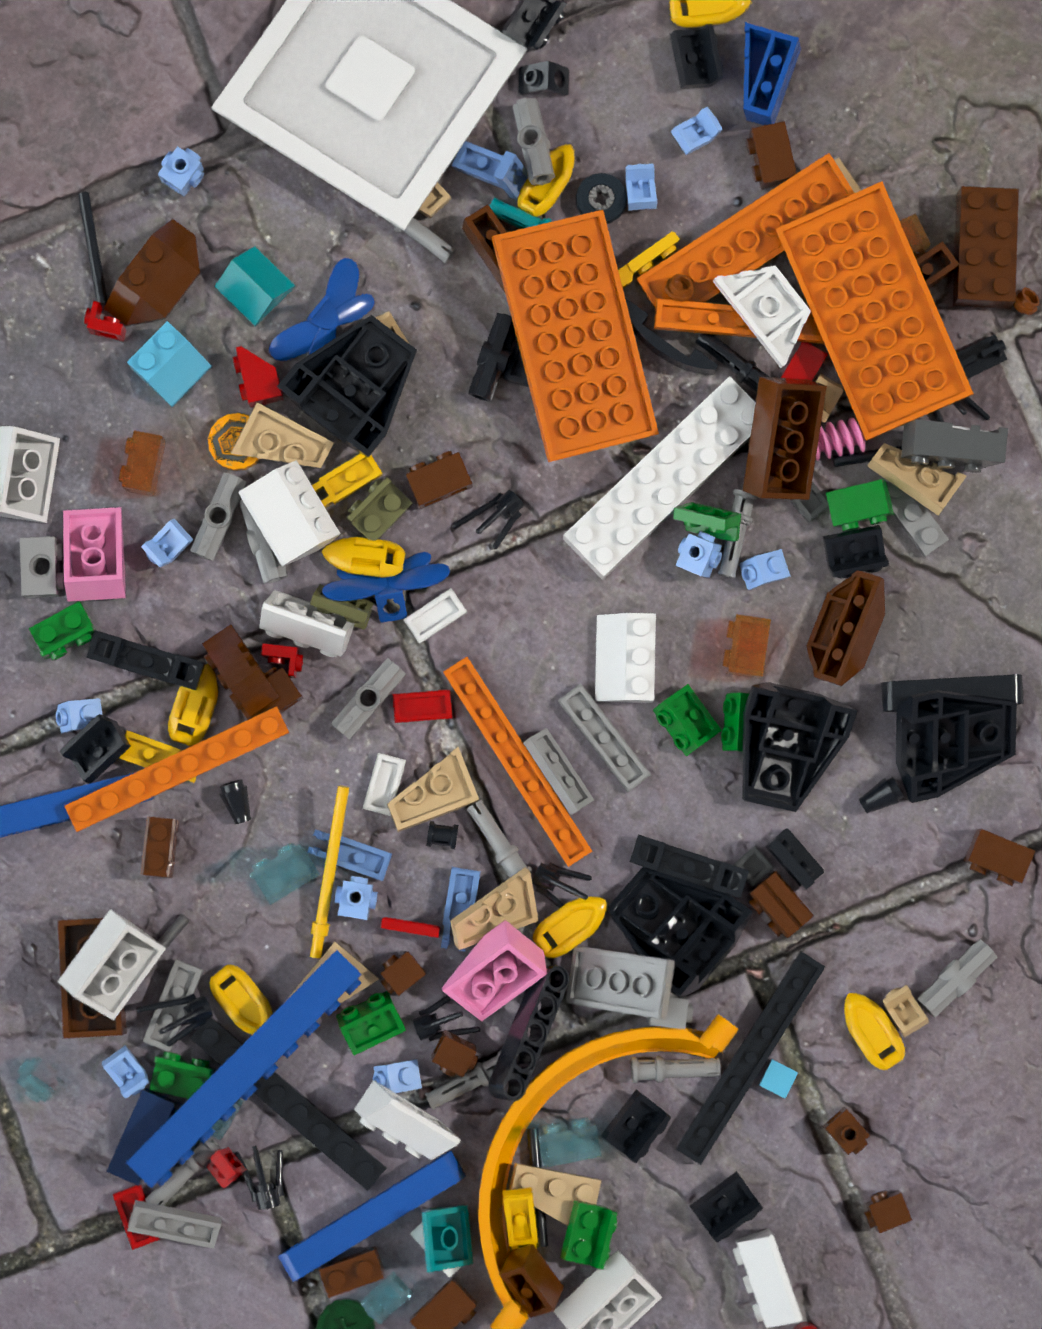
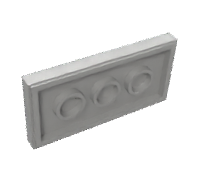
(620, 982)

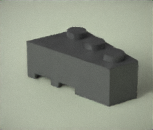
(953, 445)

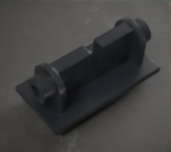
(982, 356)

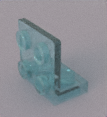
(284, 873)
(569, 1143)

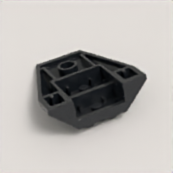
(353, 383)
(951, 739)
(789, 742)
(680, 924)

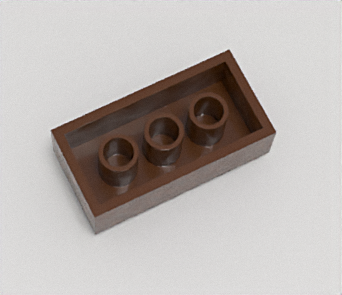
(986, 247)
(784, 438)
(77, 1017)

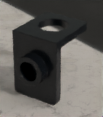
(541, 77)

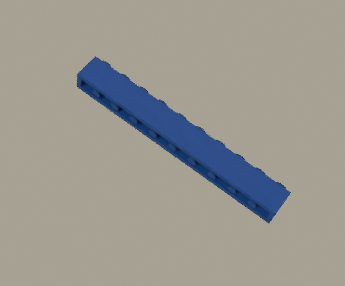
(243, 1069)

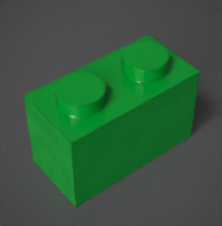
(860, 504)

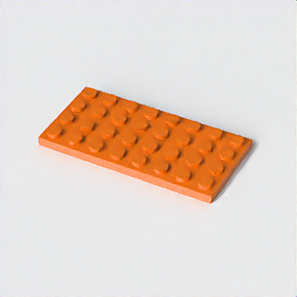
(874, 311)
(575, 335)

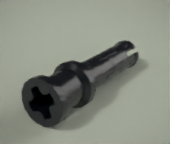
(745, 370)

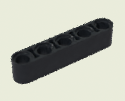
(997, 686)
(518, 1041)

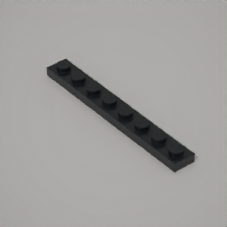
(750, 1057)
(297, 1110)

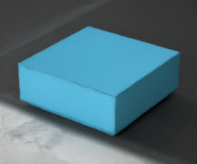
(778, 1078)

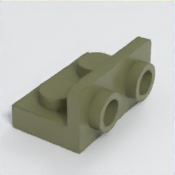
(379, 509)
(353, 611)

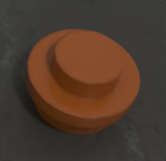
(680, 288)
(1026, 301)

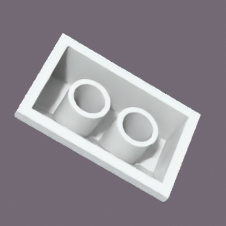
(26, 473)
(289, 513)
(304, 624)
(625, 657)
(111, 965)
(404, 1122)
(767, 1279)
(609, 1298)

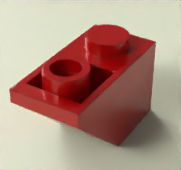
(258, 377)

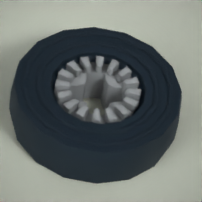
(607, 185)

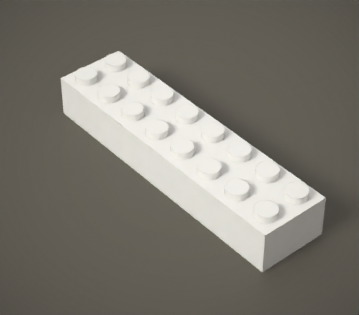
(663, 479)

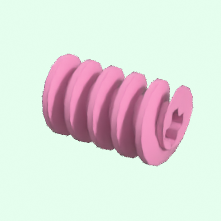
(840, 438)

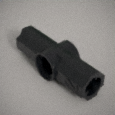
(493, 358)

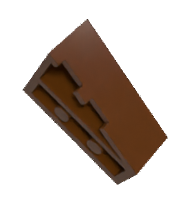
(239, 671)

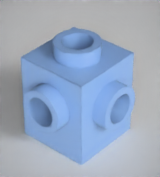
(179, 179)
(699, 554)
(344, 898)

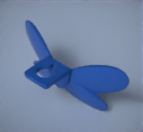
(335, 309)
(416, 574)

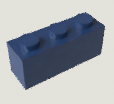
(146, 1119)

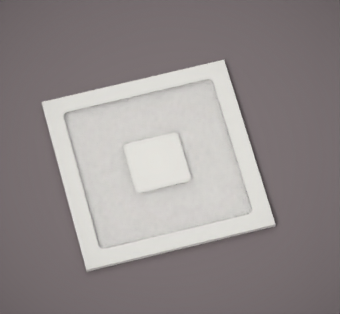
(371, 93)

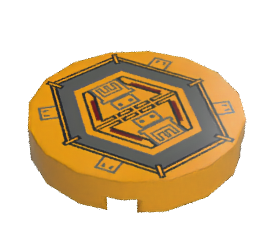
(223, 438)

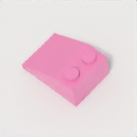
(93, 554)
(496, 971)

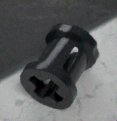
(442, 835)

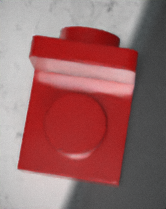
(108, 327)
(278, 654)
(225, 1167)

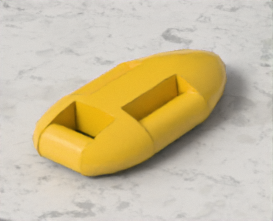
(707, 11)
(563, 164)
(365, 556)
(194, 709)
(570, 925)
(241, 999)
(872, 1031)

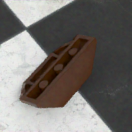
(156, 277)
(847, 628)

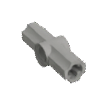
(536, 155)
(211, 534)
(267, 561)
(382, 684)
(957, 978)

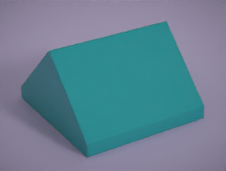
(254, 285)
(447, 1237)

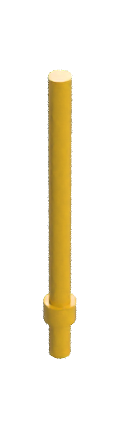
(320, 927)

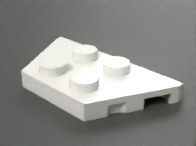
(767, 307)

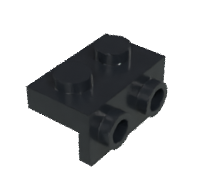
(533, 21)
(697, 57)
(855, 551)
(96, 747)
(636, 1126)
(726, 1207)

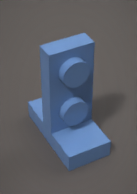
(499, 170)

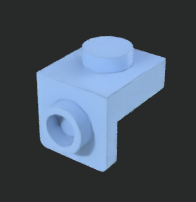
(697, 131)
(641, 187)
(167, 544)
(764, 569)
(77, 714)
(126, 1072)
(399, 1076)

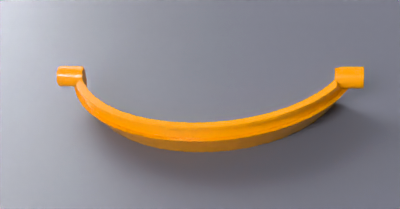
(521, 1112)

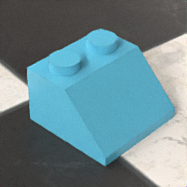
(169, 364)

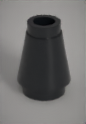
(881, 795)
(236, 800)

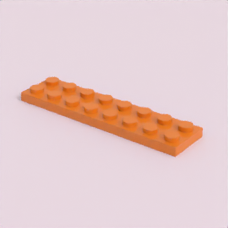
(749, 235)

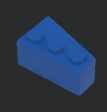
(768, 70)

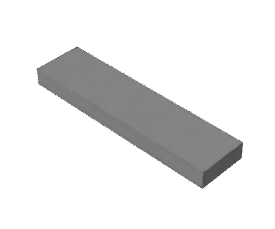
(604, 737)

